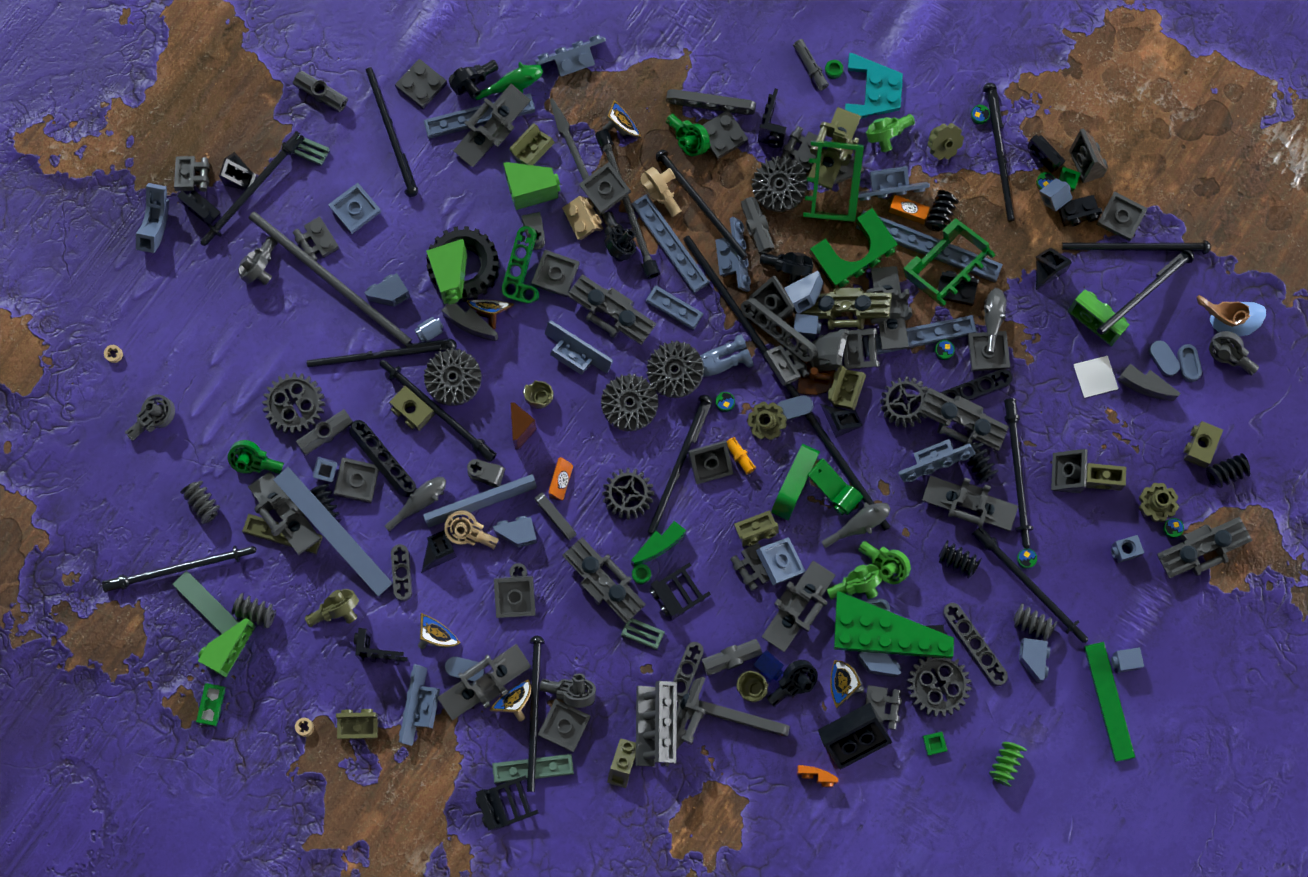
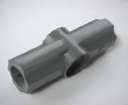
(311, 86)
(757, 225)
(335, 425)
(731, 657)

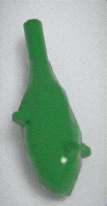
(521, 78)

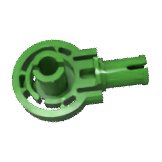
(886, 128)
(888, 562)
(860, 580)

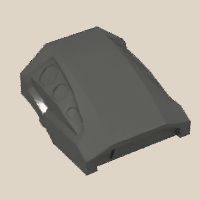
(830, 350)

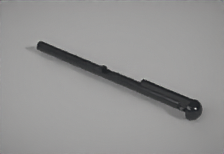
(996, 120)
(661, 156)
(411, 190)
(1205, 246)
(1184, 257)
(415, 348)
(693, 433)
(536, 641)

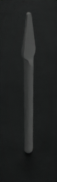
(563, 126)

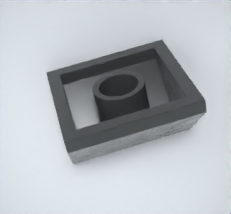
(774, 298)
(710, 462)
(1069, 471)

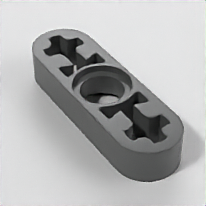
(555, 516)
(405, 558)

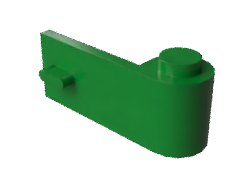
(835, 489)

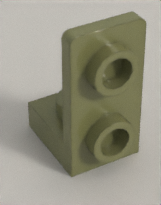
(622, 763)

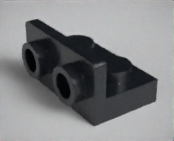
(1045, 153)
(199, 206)
(1080, 210)
(966, 290)

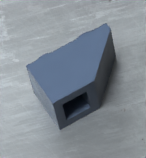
(805, 291)
(388, 292)
(518, 532)
(1033, 657)
(879, 664)

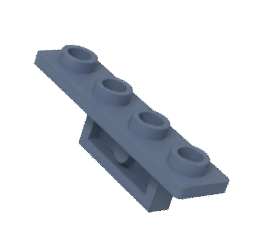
(572, 58)
(891, 181)
(729, 261)
(574, 351)
(934, 458)
(419, 707)

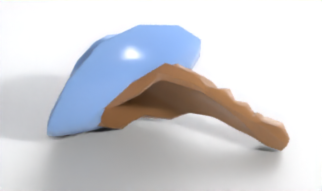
(1234, 317)

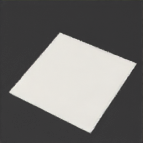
(1095, 376)

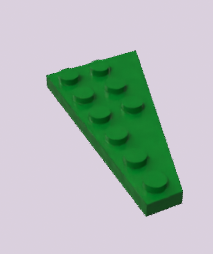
(876, 630)

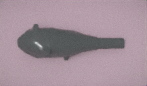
(994, 315)
(419, 499)
(861, 523)

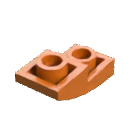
(823, 777)

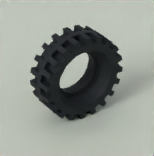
(483, 249)

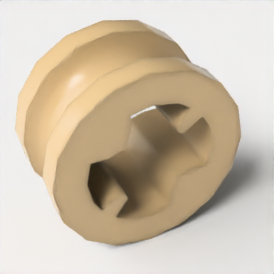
(107, 352)
(306, 733)

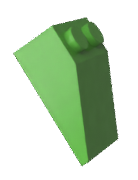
(225, 649)

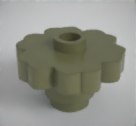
(945, 141)
(773, 428)
(1158, 502)

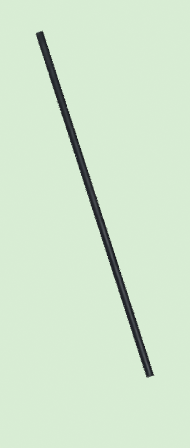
(790, 388)

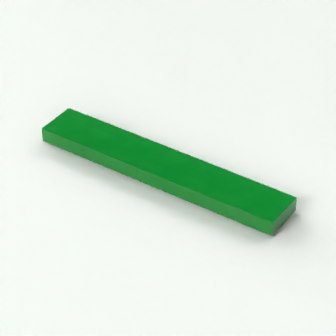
(1109, 702)

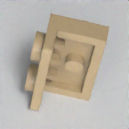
(582, 217)

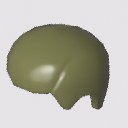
(538, 394)
(752, 686)

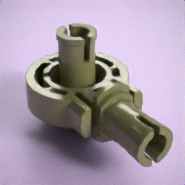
(336, 605)

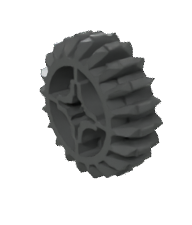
(898, 403)
(621, 490)

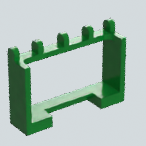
(852, 206)
(916, 265)

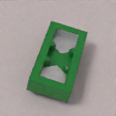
(211, 704)

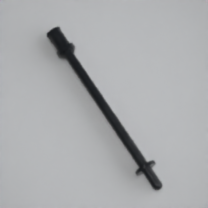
(287, 149)
(1012, 419)
(477, 444)
(991, 545)
(123, 582)

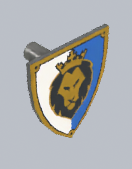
(621, 121)
(435, 633)
(844, 682)

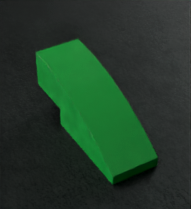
(659, 544)

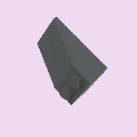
(1087, 157)

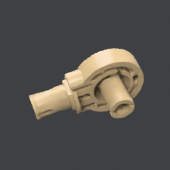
(657, 189)
(465, 529)

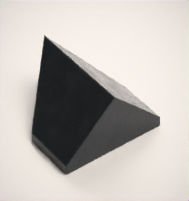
(236, 173)
(1049, 266)
(841, 420)
(438, 551)

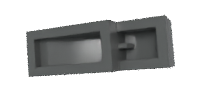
(469, 322)
(1148, 384)

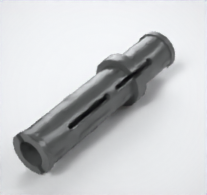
(814, 70)

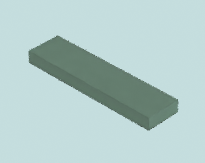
(205, 602)
(545, 768)

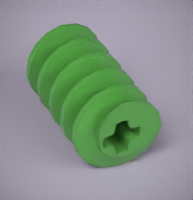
(1006, 763)

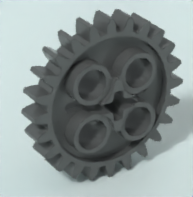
(278, 411)
(922, 691)

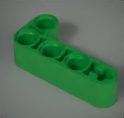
(523, 263)
(794, 482)

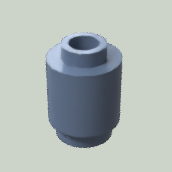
(429, 329)

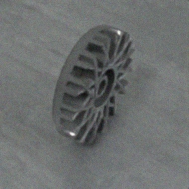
(778, 172)
(669, 358)
(450, 364)
(627, 389)

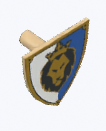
(514, 700)

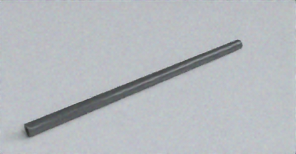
(330, 279)

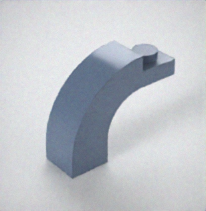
(155, 219)

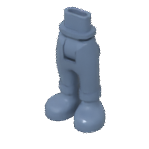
(714, 365)

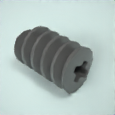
(200, 501)
(254, 611)
(1034, 622)

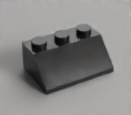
(854, 736)

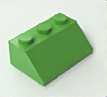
(1095, 313)

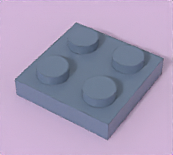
(354, 208)
(780, 561)

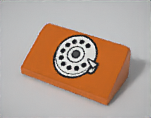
(909, 209)
(560, 479)

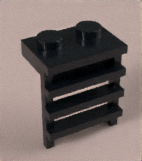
(771, 133)
(669, 603)
(362, 641)
(493, 807)

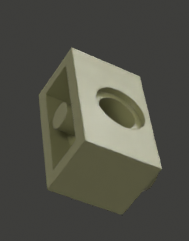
(405, 399)
(1210, 436)
(1105, 477)

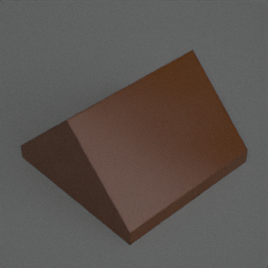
(522, 425)

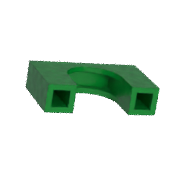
(840, 271)

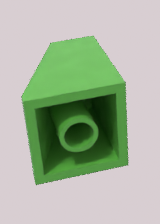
(531, 184)
(449, 267)

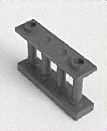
(656, 723)

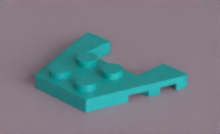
(882, 87)

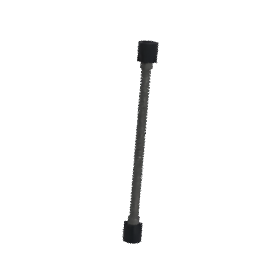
(649, 266)

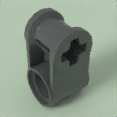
(535, 221)
(488, 473)

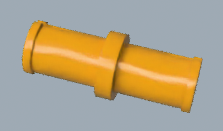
(740, 455)

